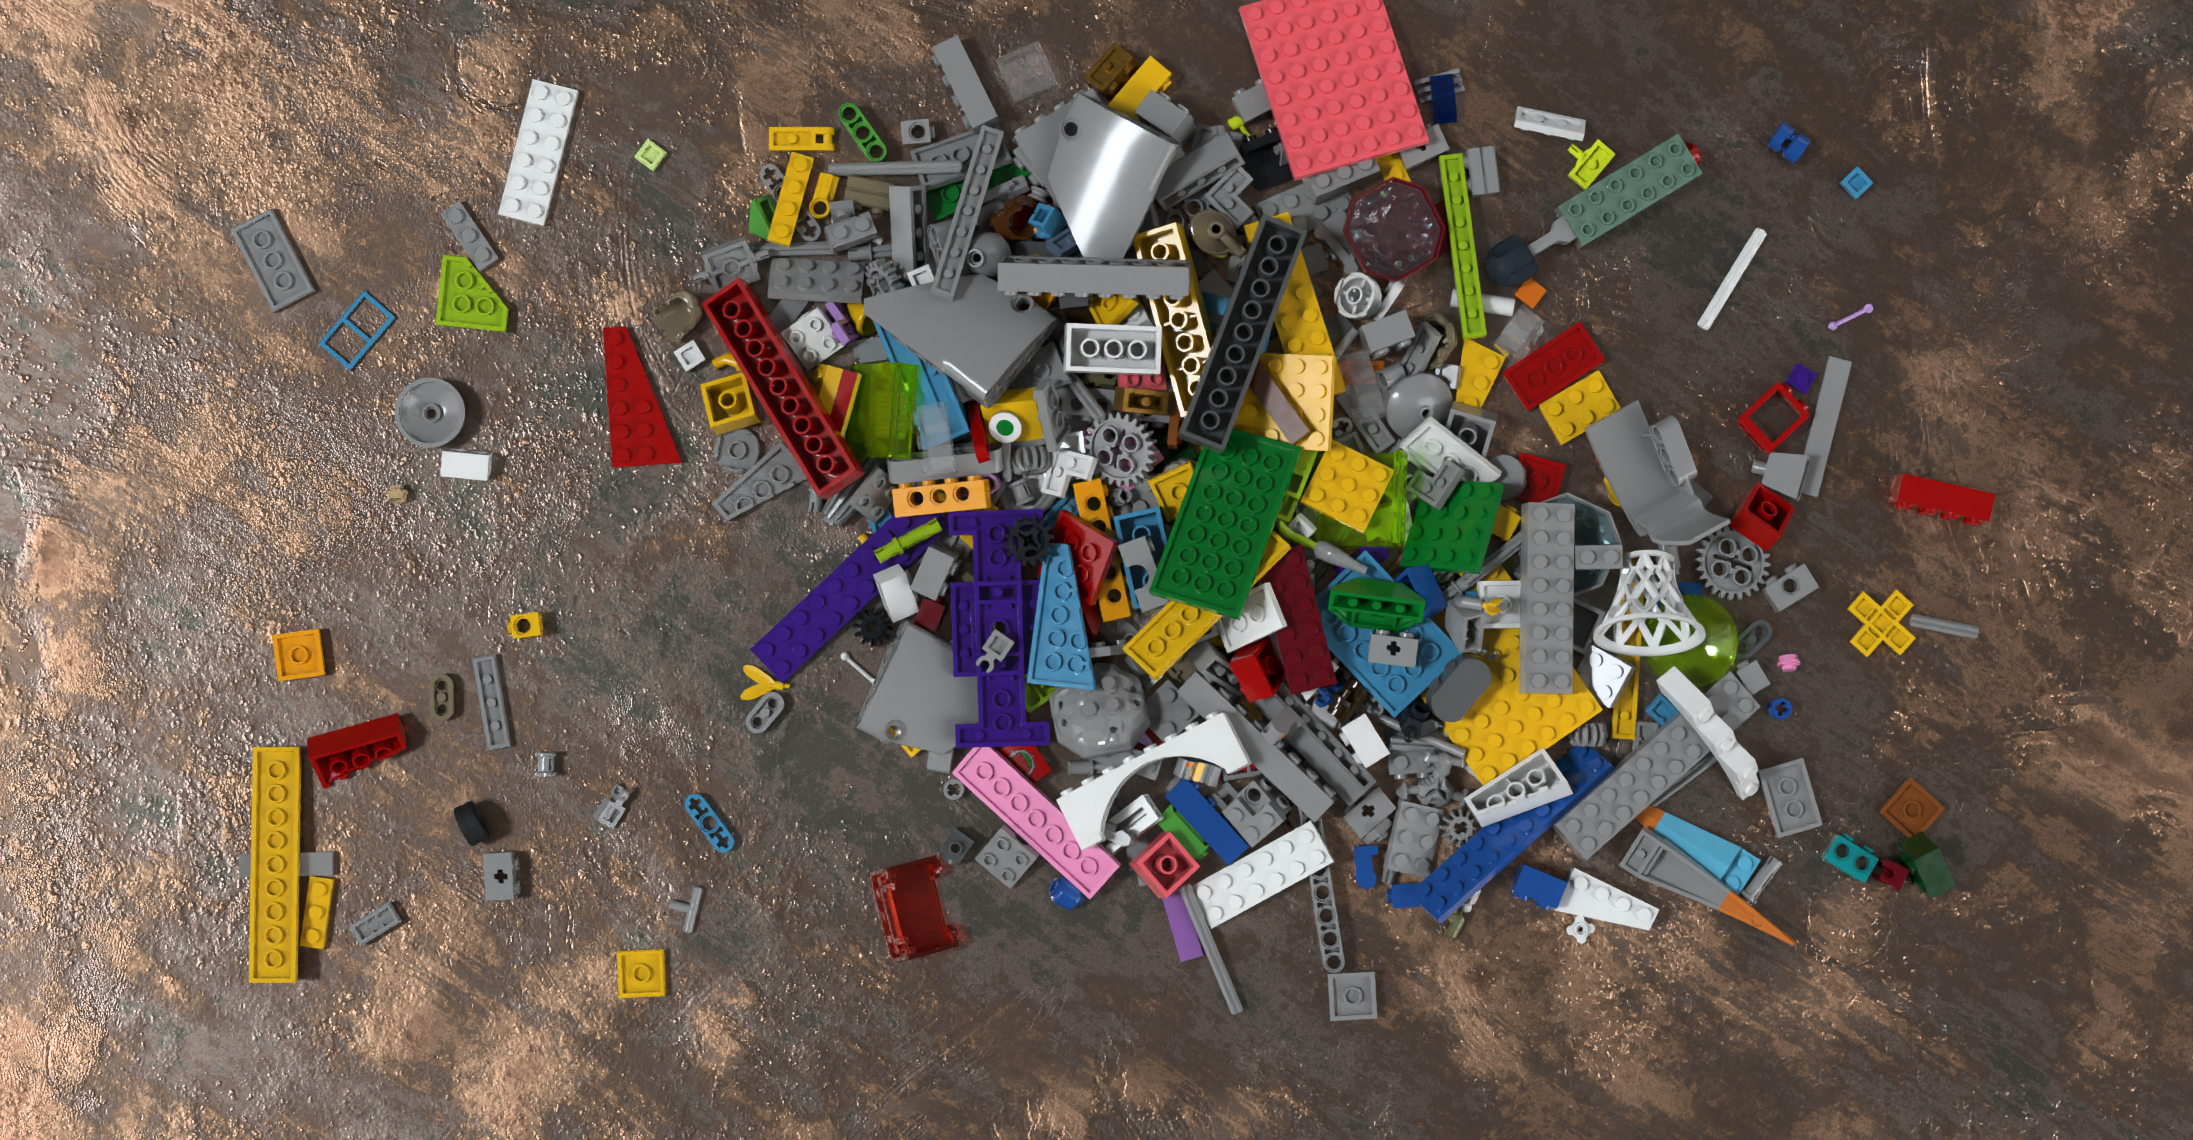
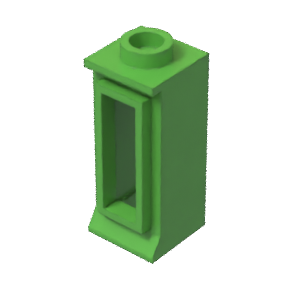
(1184, 833)

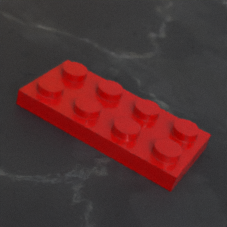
(1553, 366)

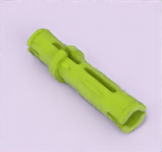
(904, 542)

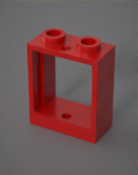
(1756, 434)

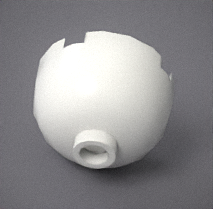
(1357, 296)

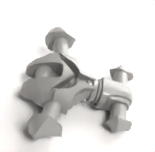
(1436, 788)

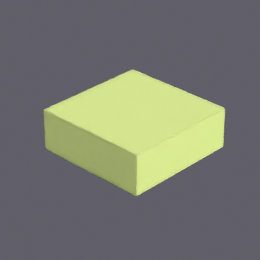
(650, 155)

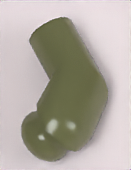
(1456, 922)

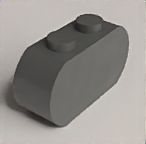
(1458, 687)

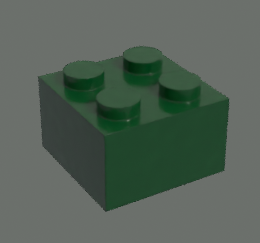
(1925, 865)

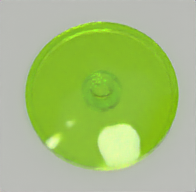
(1710, 658)

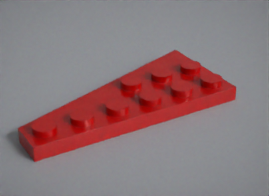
(635, 418)

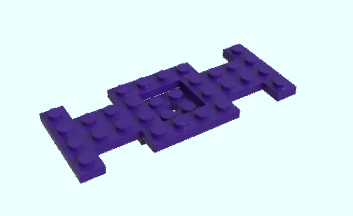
(996, 597)

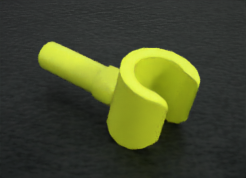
(1237, 123)

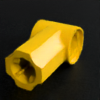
(824, 193)

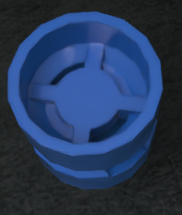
(1796, 146)

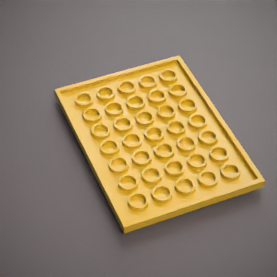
(1503, 723)

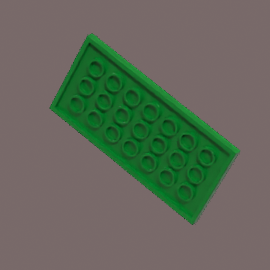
(1225, 524)

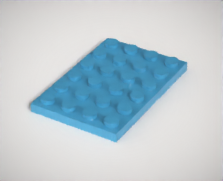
(1390, 684)

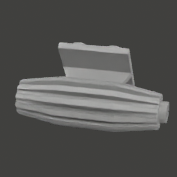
(868, 494)

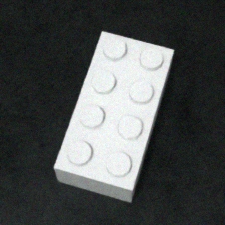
(1112, 349)

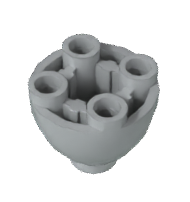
(990, 248)

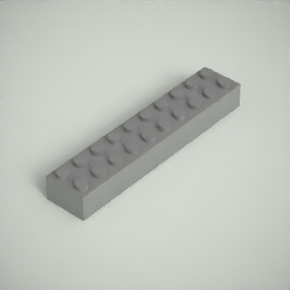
(1649, 771)

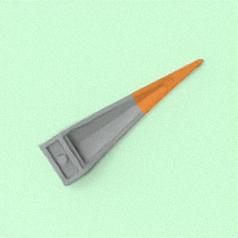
(1670, 868)

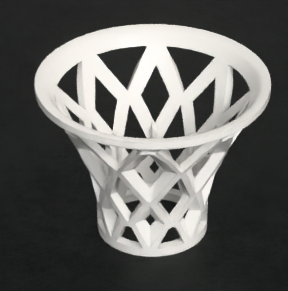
(1649, 587)

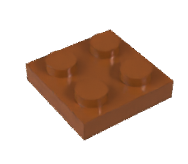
(1911, 808)

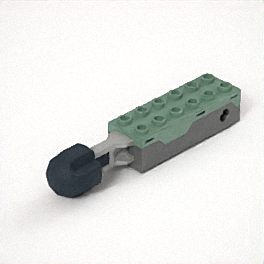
(1601, 208)

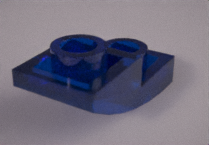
(1443, 99)

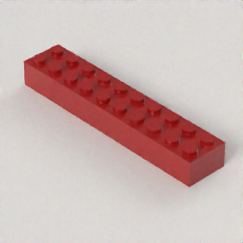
(783, 388)

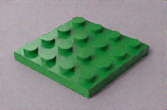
(1458, 533)

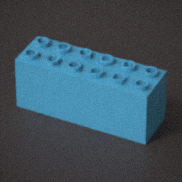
(931, 386)

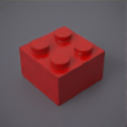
(1762, 516)
(1258, 669)

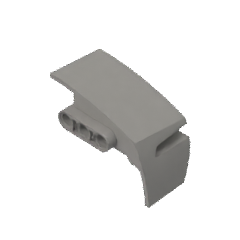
(1652, 475)

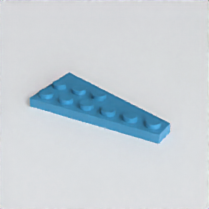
(1059, 635)

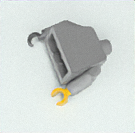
(1466, 623)

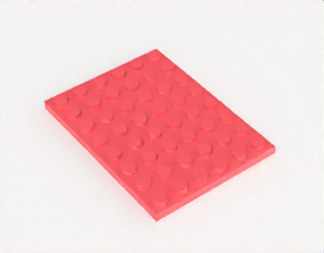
(1333, 81)

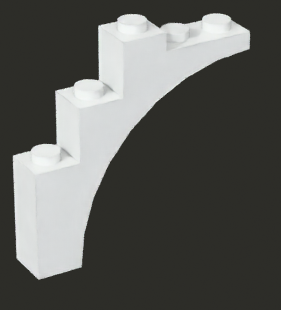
(1716, 734)

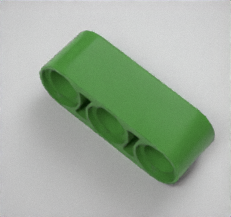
(858, 123)

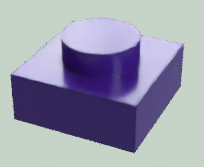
(1800, 378)

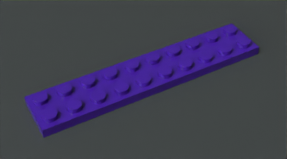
(839, 597)

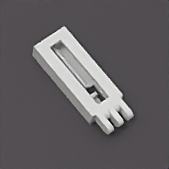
(1135, 817)

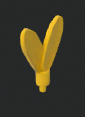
(765, 685)

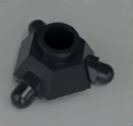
(1418, 721)

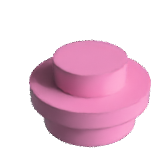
(1788, 662)

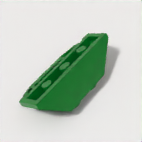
(1376, 604)

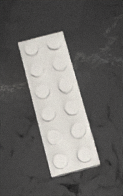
(538, 152)
(1262, 874)

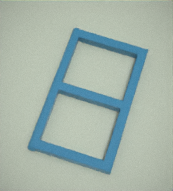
(370, 342)

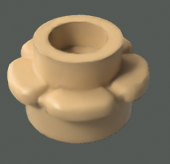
(396, 494)

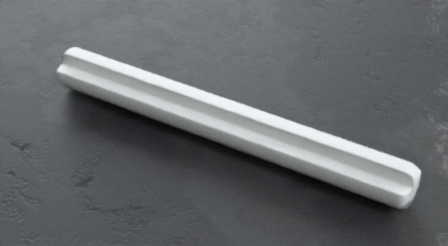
(1732, 279)

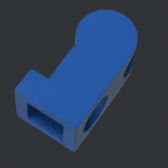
(1363, 865)

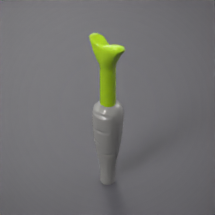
(1322, 549)

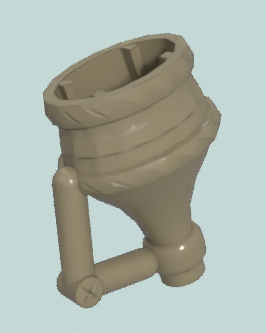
(1213, 243)

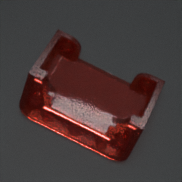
(912, 909)

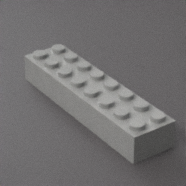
(1094, 276)
(1546, 598)
(1272, 760)

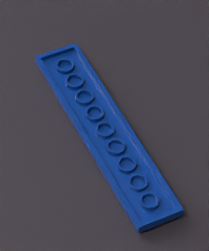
(1503, 841)

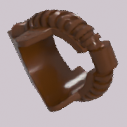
(1000, 220)

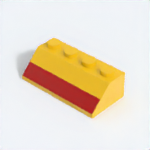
(837, 392)

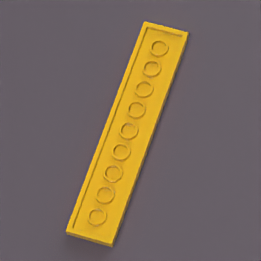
(275, 865)

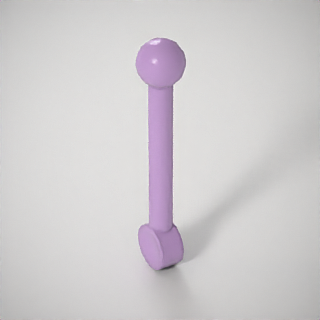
(1868, 308)

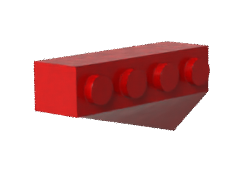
(355, 747)

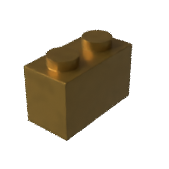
(1141, 401)

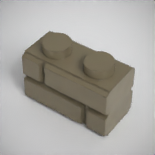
(868, 194)

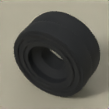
(471, 823)

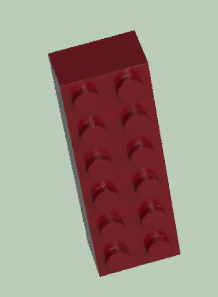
(1303, 640)

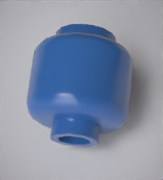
(1065, 893)

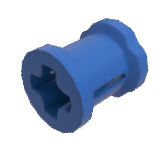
(1774, 712)

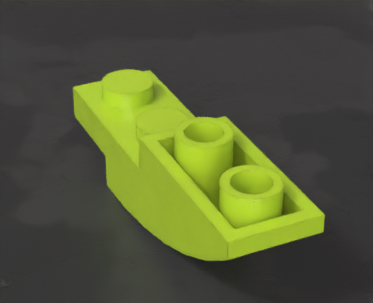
(1297, 485)

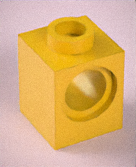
(536, 626)

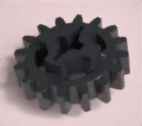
(1023, 550)

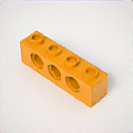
(978, 497)

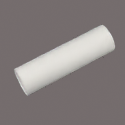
(1491, 304)

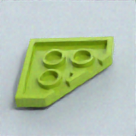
(467, 298)

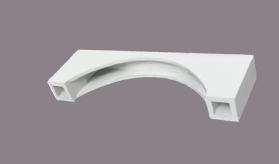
(1089, 805)

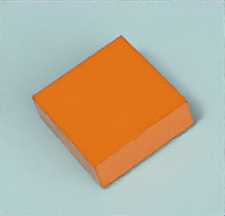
(1530, 293)

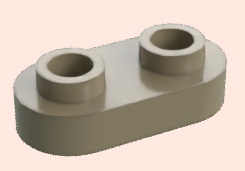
(439, 697)

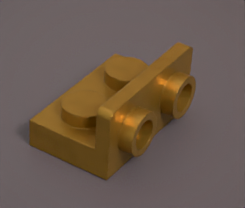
(1112, 71)

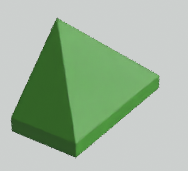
(761, 215)

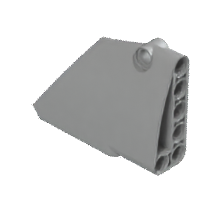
(1107, 175)
(973, 339)
(919, 694)

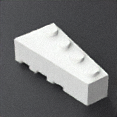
(1519, 789)
(1603, 902)

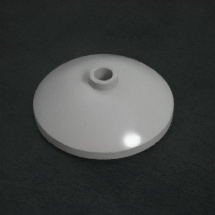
(1412, 397)
(414, 407)

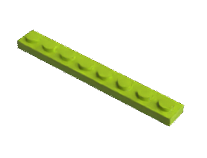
(1462, 246)

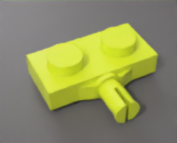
(1589, 163)

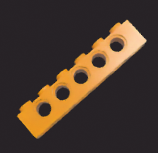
(1095, 489)

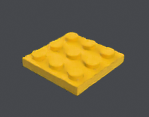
(1347, 486)

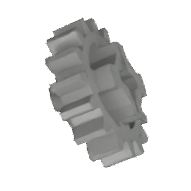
(882, 277)

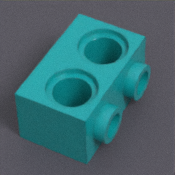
(1847, 862)

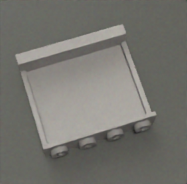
(1041, 139)

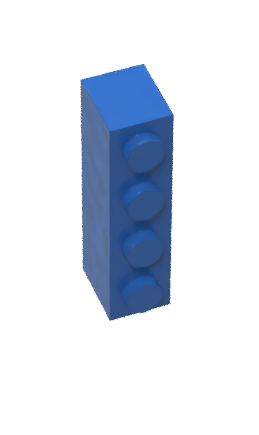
(1206, 820)

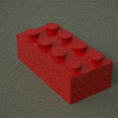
(1941, 498)

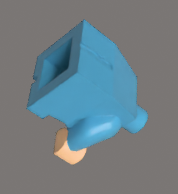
(1047, 221)

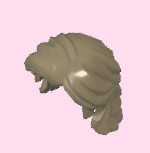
(678, 315)
(1446, 343)

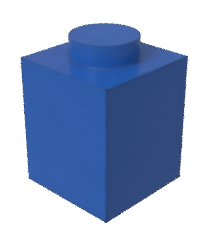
(1399, 895)

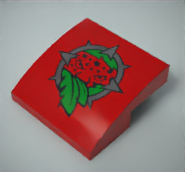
(1027, 760)

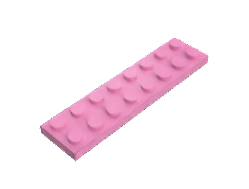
(1034, 818)

